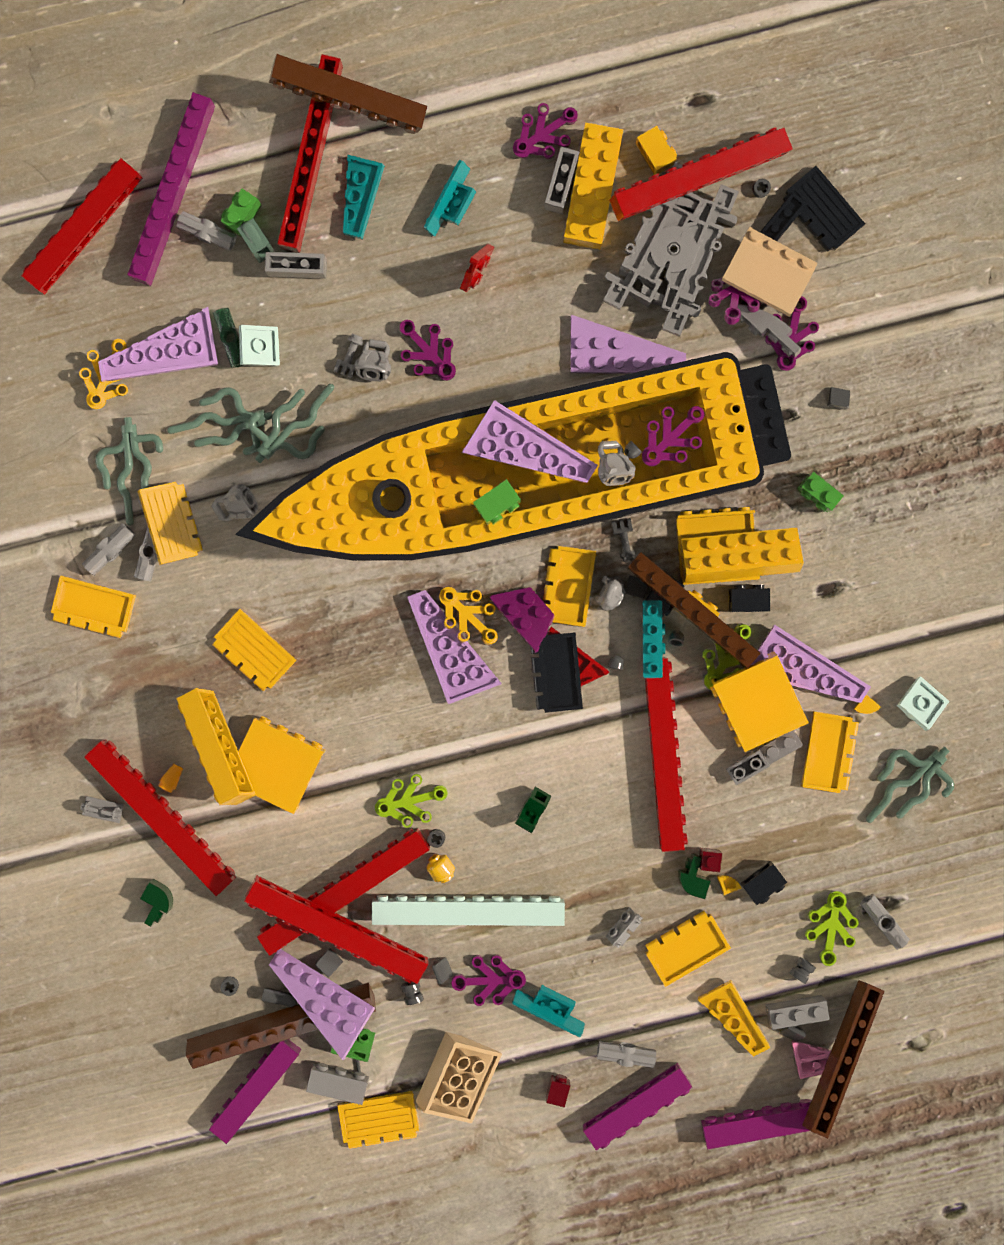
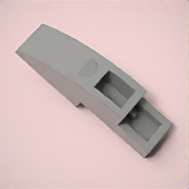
(763, 322)
(763, 756)

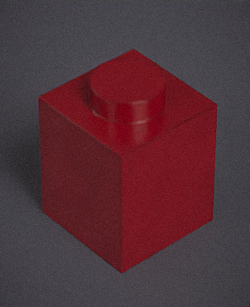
(710, 859)
(558, 1090)

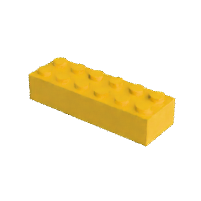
(593, 186)
(741, 555)
(215, 747)

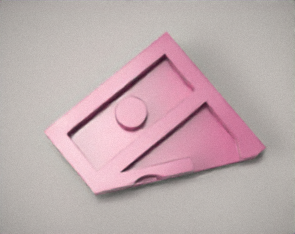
(809, 1059)

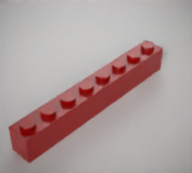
(82, 226)

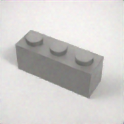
(561, 180)
(295, 265)
(797, 1012)
(337, 1083)

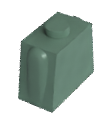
(255, 239)

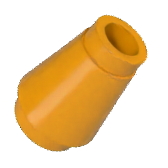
(171, 778)

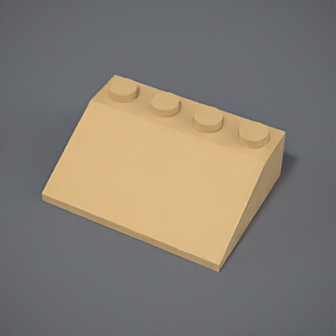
(769, 271)
(458, 1078)

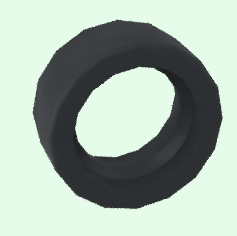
(391, 483)

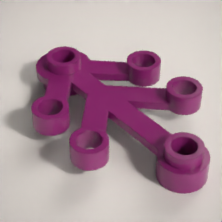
(543, 134)
(732, 314)
(795, 337)
(430, 352)
(671, 438)
(492, 980)

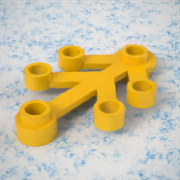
(102, 385)
(466, 613)

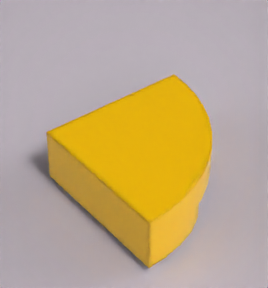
(867, 706)
(728, 884)

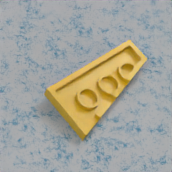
(729, 1008)

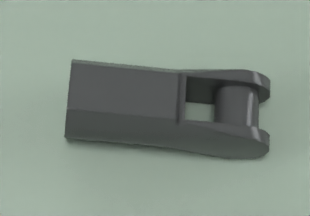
(278, 997)

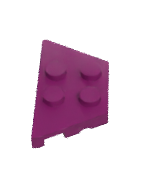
(526, 614)

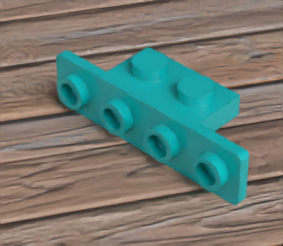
(452, 201)
(652, 639)
(550, 1007)

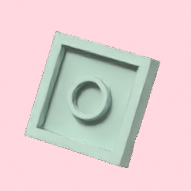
(259, 345)
(922, 703)

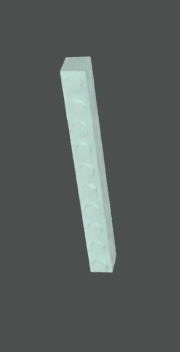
(468, 911)

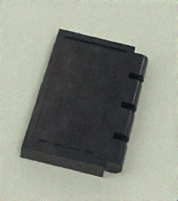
(826, 210)
(558, 672)

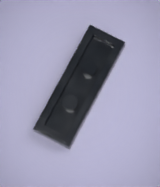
(784, 217)

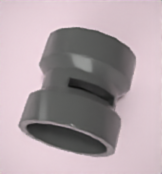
(802, 970)
(412, 993)

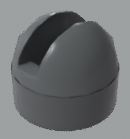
(632, 450)
(676, 639)
(616, 662)

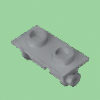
(102, 809)
(629, 920)

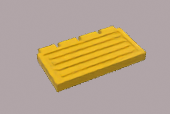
(168, 522)
(571, 584)
(92, 605)
(255, 649)
(827, 752)
(688, 949)
(378, 1118)

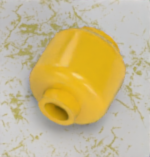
(440, 868)

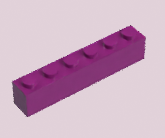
(254, 1090)
(637, 1106)
(755, 1125)

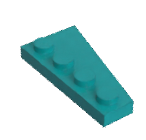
(362, 186)

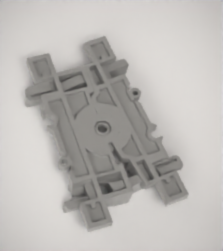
(691, 228)

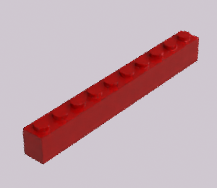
(307, 166)
(700, 174)
(665, 761)
(160, 817)
(351, 885)
(336, 929)

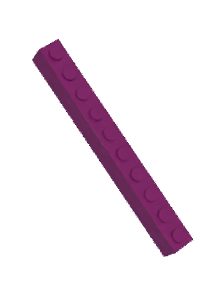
(171, 189)

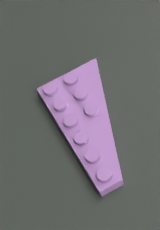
(172, 349)
(610, 351)
(515, 441)
(455, 662)
(809, 668)
(330, 1007)

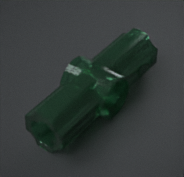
(226, 326)

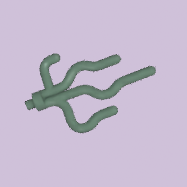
(243, 418)
(274, 442)
(129, 445)
(928, 766)

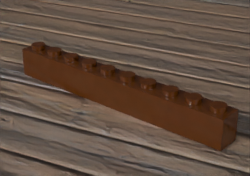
(258, 1032)

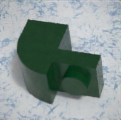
(532, 809)
(692, 882)
(160, 898)

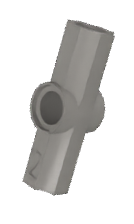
(206, 231)
(108, 549)
(146, 564)
(891, 929)
(626, 1054)

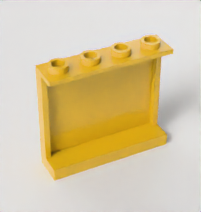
(712, 524)
(759, 703)
(279, 763)

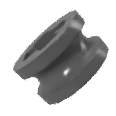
(763, 182)
(438, 832)
(228, 992)

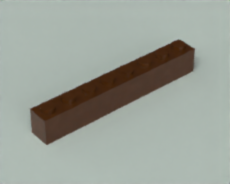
(347, 94)
(693, 610)
(843, 1059)

